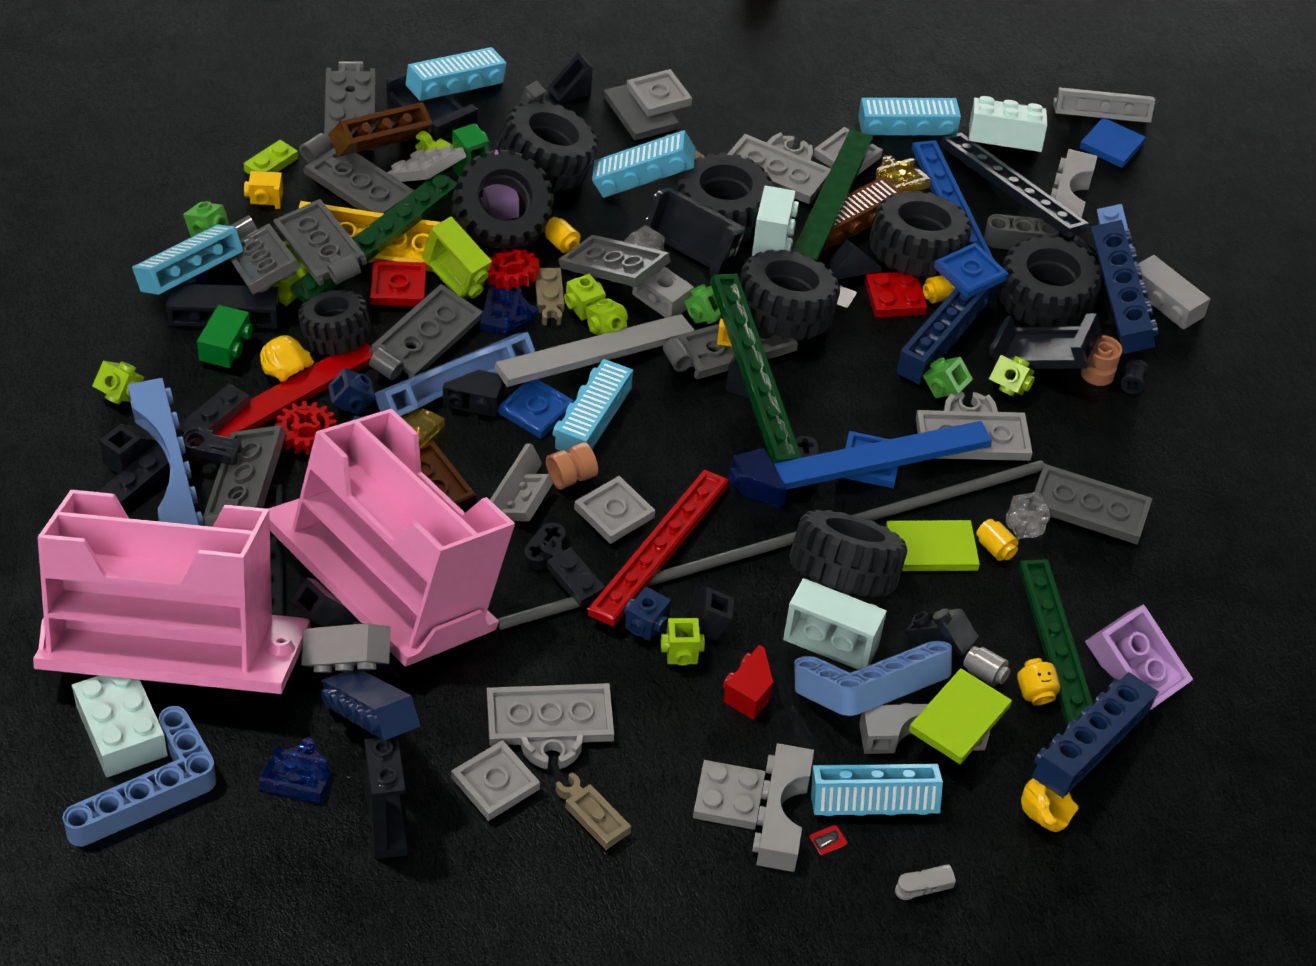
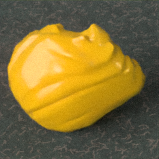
(284, 357)
(1047, 807)

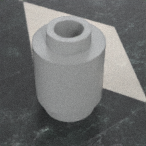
(987, 666)

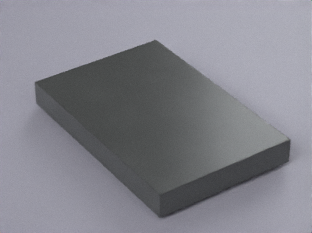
(634, 117)

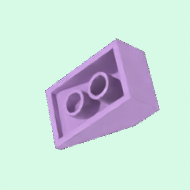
(1140, 647)

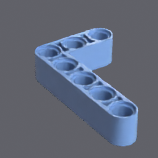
(874, 684)
(152, 786)

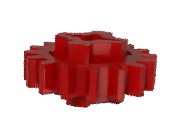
(513, 269)
(304, 424)

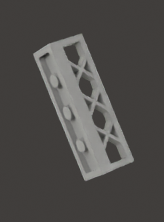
(1104, 105)

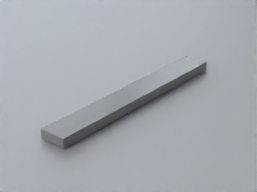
(590, 350)

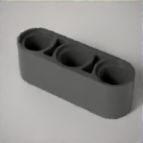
(1008, 230)

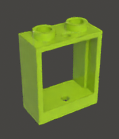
(456, 259)

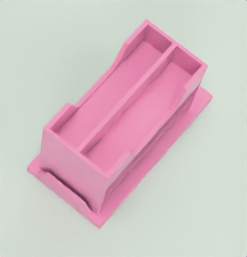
(393, 539)
(162, 598)

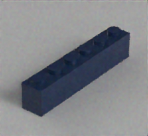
(370, 703)

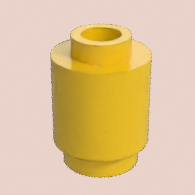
(562, 234)
(937, 289)
(997, 540)

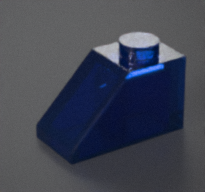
(758, 477)

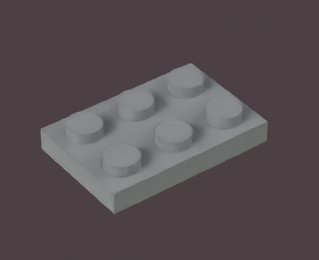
(426, 164)

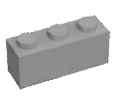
(1173, 293)
(345, 647)

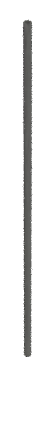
(786, 540)

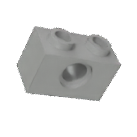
(664, 293)

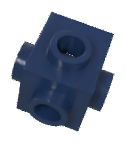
(351, 391)
(647, 614)

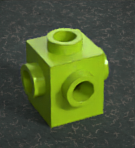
(581, 293)
(606, 316)
(1004, 371)
(114, 380)
(682, 641)

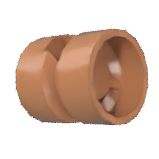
(1103, 363)
(574, 464)

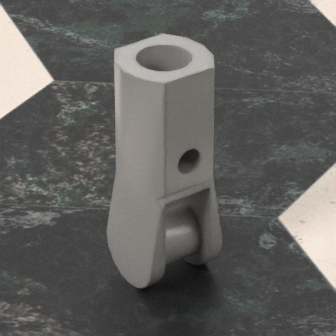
(925, 882)

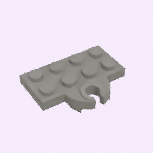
(785, 166)
(1006, 429)
(550, 719)

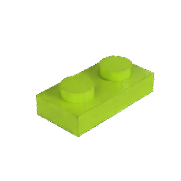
(272, 158)

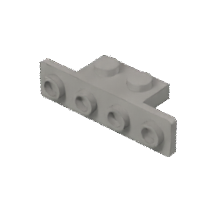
(522, 488)

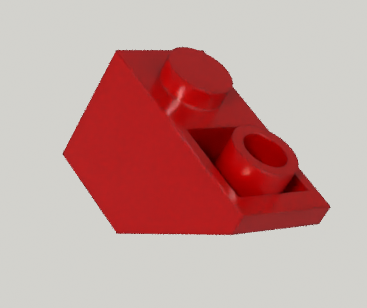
(750, 685)

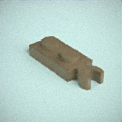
(550, 294)
(593, 812)

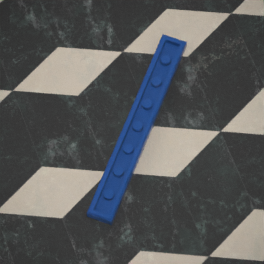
(944, 184)
(883, 454)

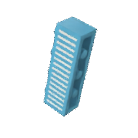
(455, 73)
(909, 116)
(643, 164)
(187, 259)
(594, 406)
(876, 789)

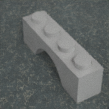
(1075, 176)
(888, 724)
(781, 837)

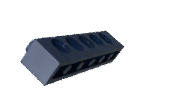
(1123, 286)
(941, 332)
(1094, 734)

